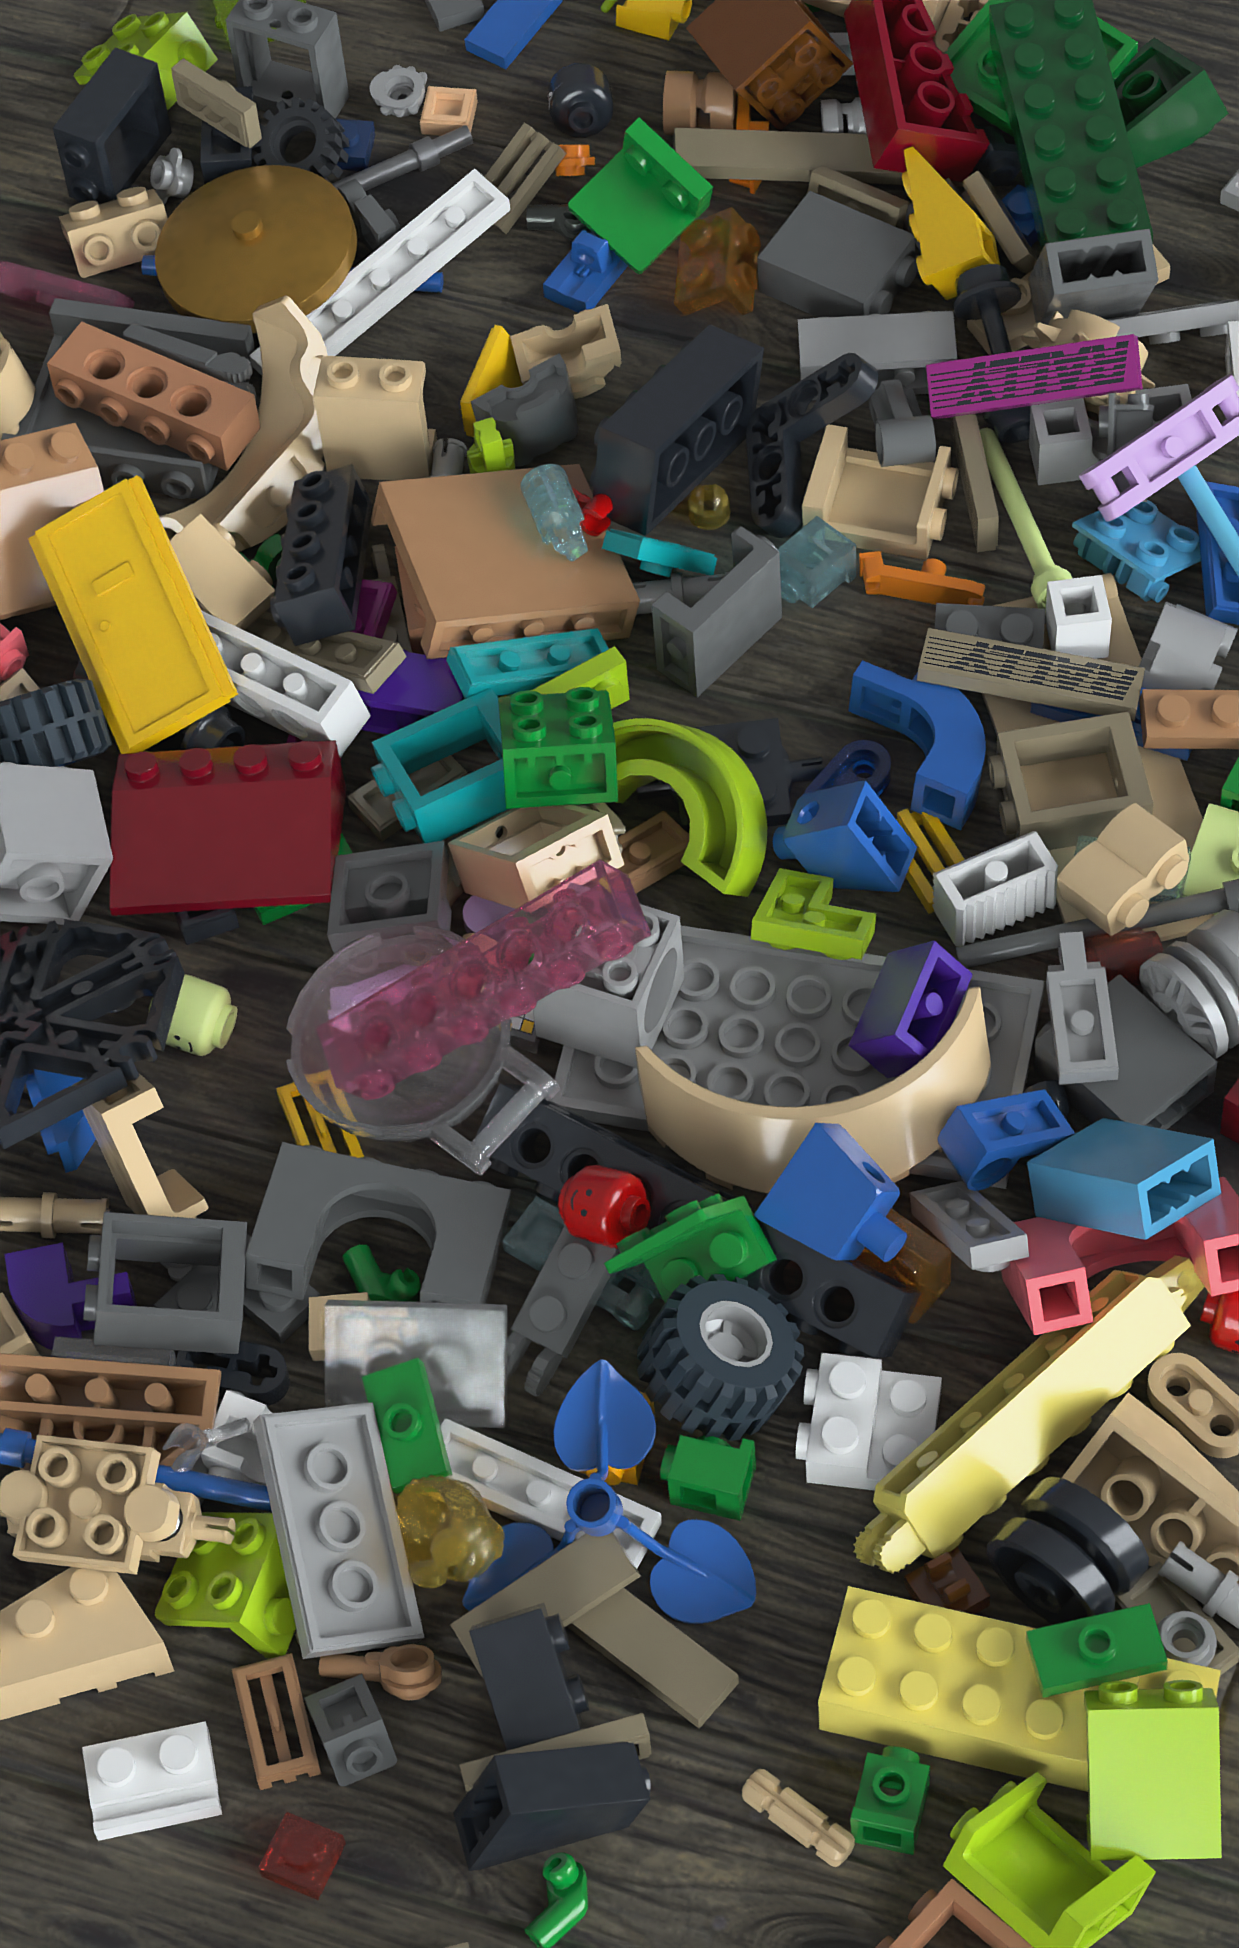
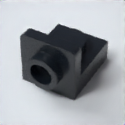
(1000, 160)

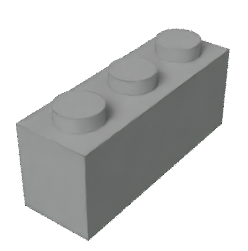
(890, 342)

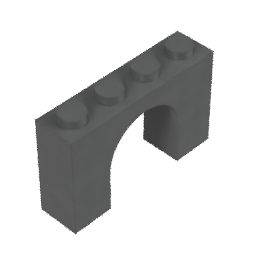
(322, 1190)

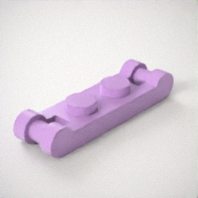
(1166, 449)

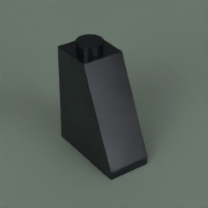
(549, 1801)

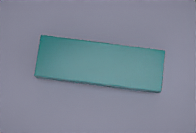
(521, 662)

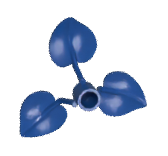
(612, 1425)

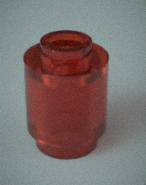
(1123, 952)

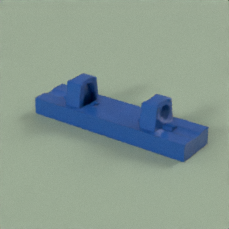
(584, 273)

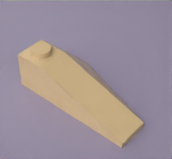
(1160, 1486)

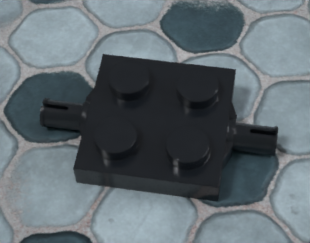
(761, 750)

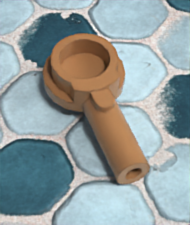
(402, 1670)

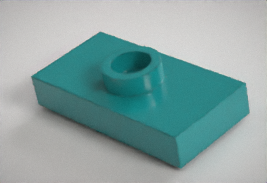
(659, 555)

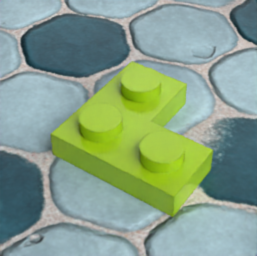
(799, 916)

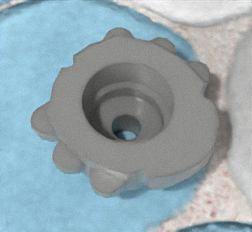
(399, 91)

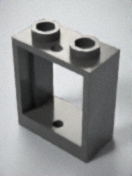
(297, 25)
(168, 1241)

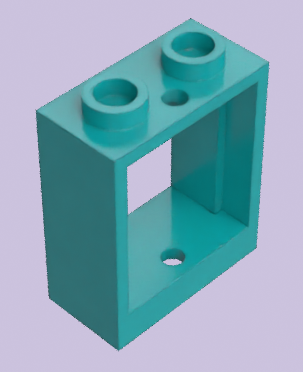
(430, 740)

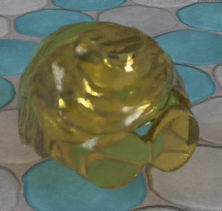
(446, 1531)

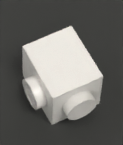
(1078, 617)

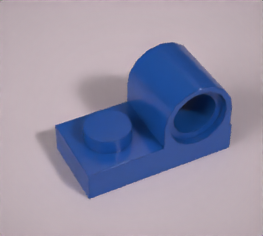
(993, 1134)

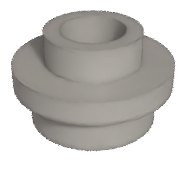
(1189, 1626)

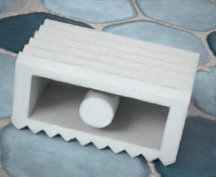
(995, 888)

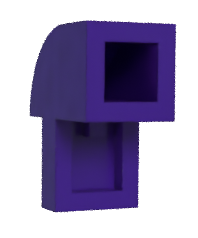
(48, 1296)

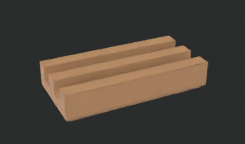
(287, 1767)

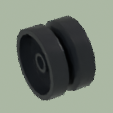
(1067, 1553)

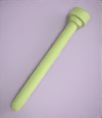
(1021, 518)

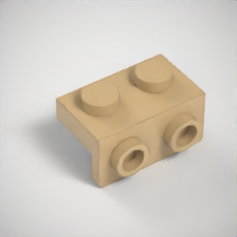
(114, 231)

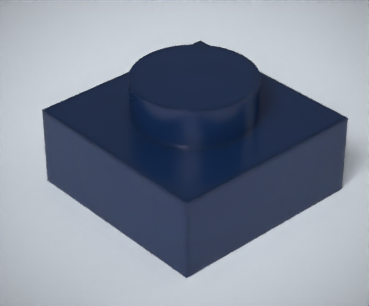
(361, 141)

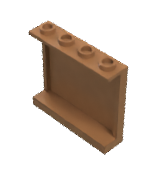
(489, 572)

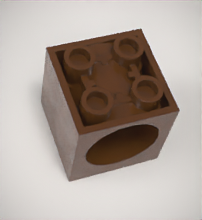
(771, 54)

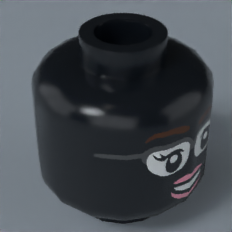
(580, 95)

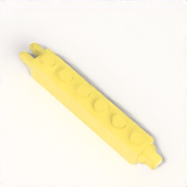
(1026, 1415)

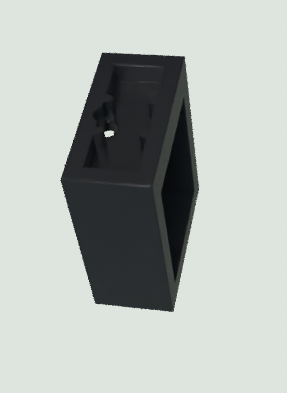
(120, 93)

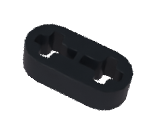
(239, 1367)

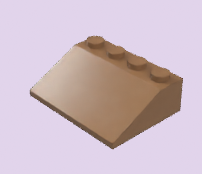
(39, 482)

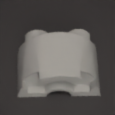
(1184, 650)

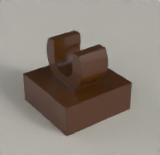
(948, 1584)

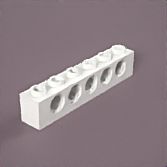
(288, 688)

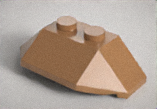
(105, 1400)

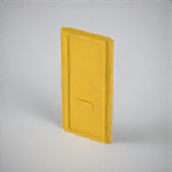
(132, 616)

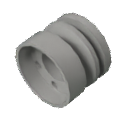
(1199, 983)

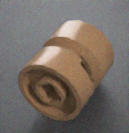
(698, 102)

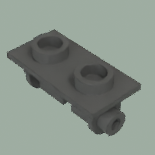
(1124, 423)

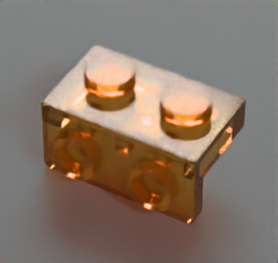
(717, 263)

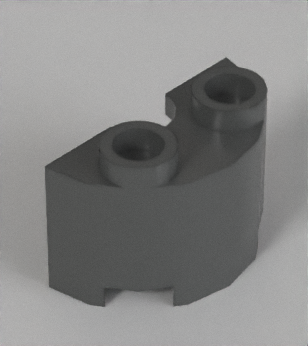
(534, 414)

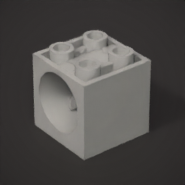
(50, 843)
(620, 1000)

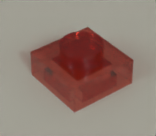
(302, 1855)

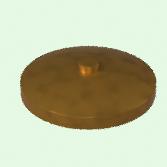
(255, 241)

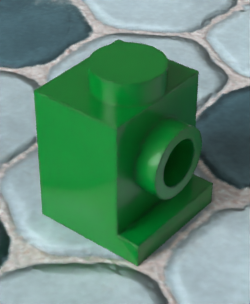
(709, 1475)
(886, 1819)

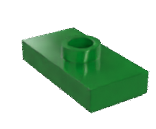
(407, 1423)
(1096, 1650)

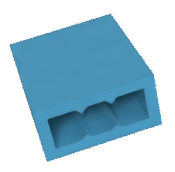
(1124, 1178)

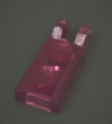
(26, 282)

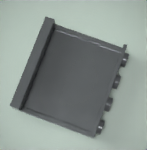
(118, 450)

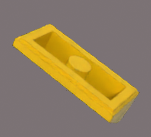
(494, 368)

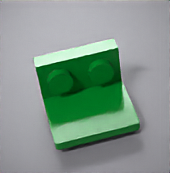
(642, 198)
(558, 748)
(695, 1242)

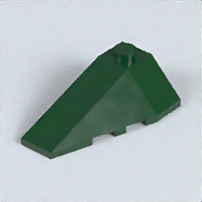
(1165, 102)

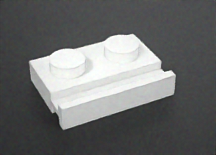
(151, 1780)

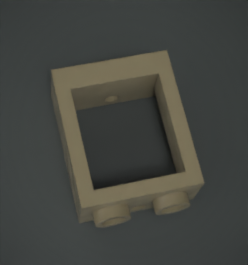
(1064, 740)

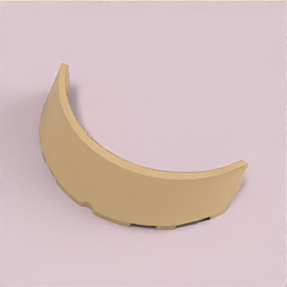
(287, 446)
(755, 1142)

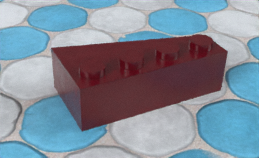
(910, 90)

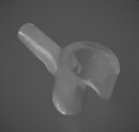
(196, 1440)

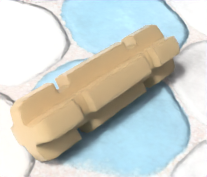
(798, 1817)

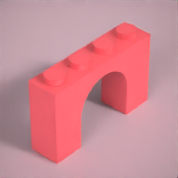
(1062, 1256)

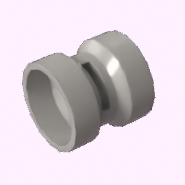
(833, 119)

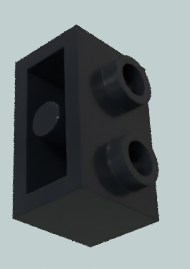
(528, 1676)

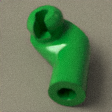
(380, 1285)
(566, 1900)

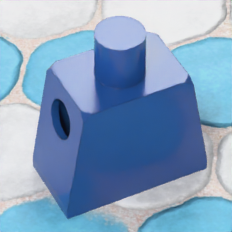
(847, 837)
(834, 1198)

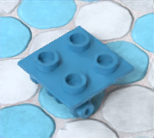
(1138, 547)

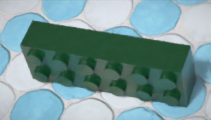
(1066, 120)

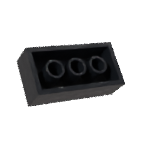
(676, 428)

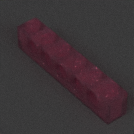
(453, 981)

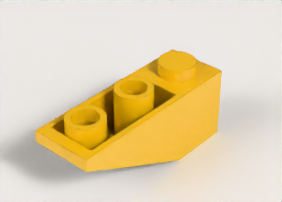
(945, 226)

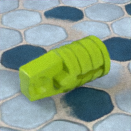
(490, 451)

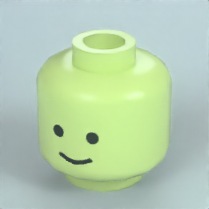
(201, 1017)

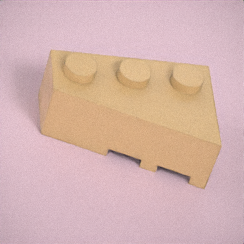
(74, 1638)

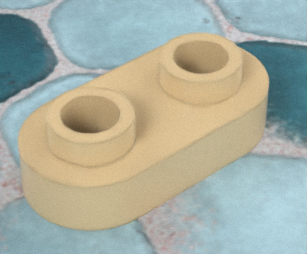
(1203, 1407)

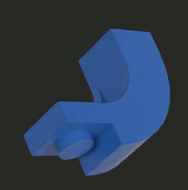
(941, 725)

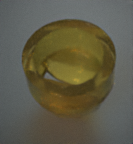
(712, 518)

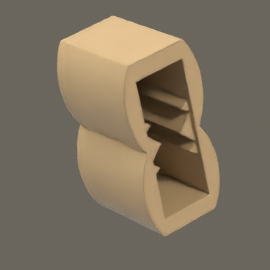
(1124, 869)

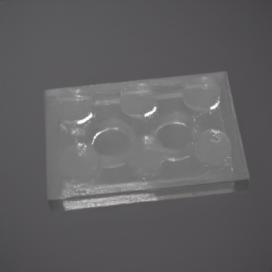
(456, 1341)

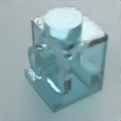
(815, 563)

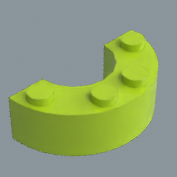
(717, 790)

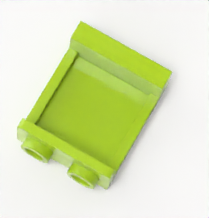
(1153, 1772)
(1040, 1873)

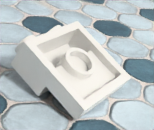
(863, 1420)

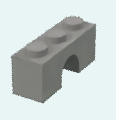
(1068, 442)

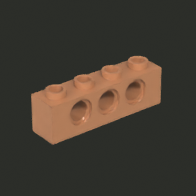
(154, 396)

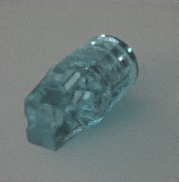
(555, 509)

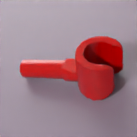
(594, 512)

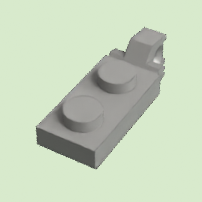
(1080, 1015)

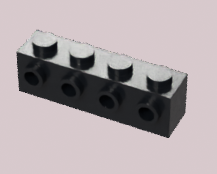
(322, 555)

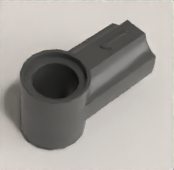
(900, 429)

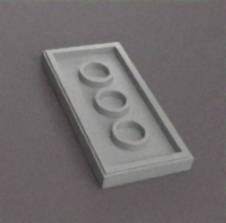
(338, 1530)

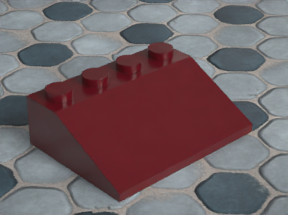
(225, 827)

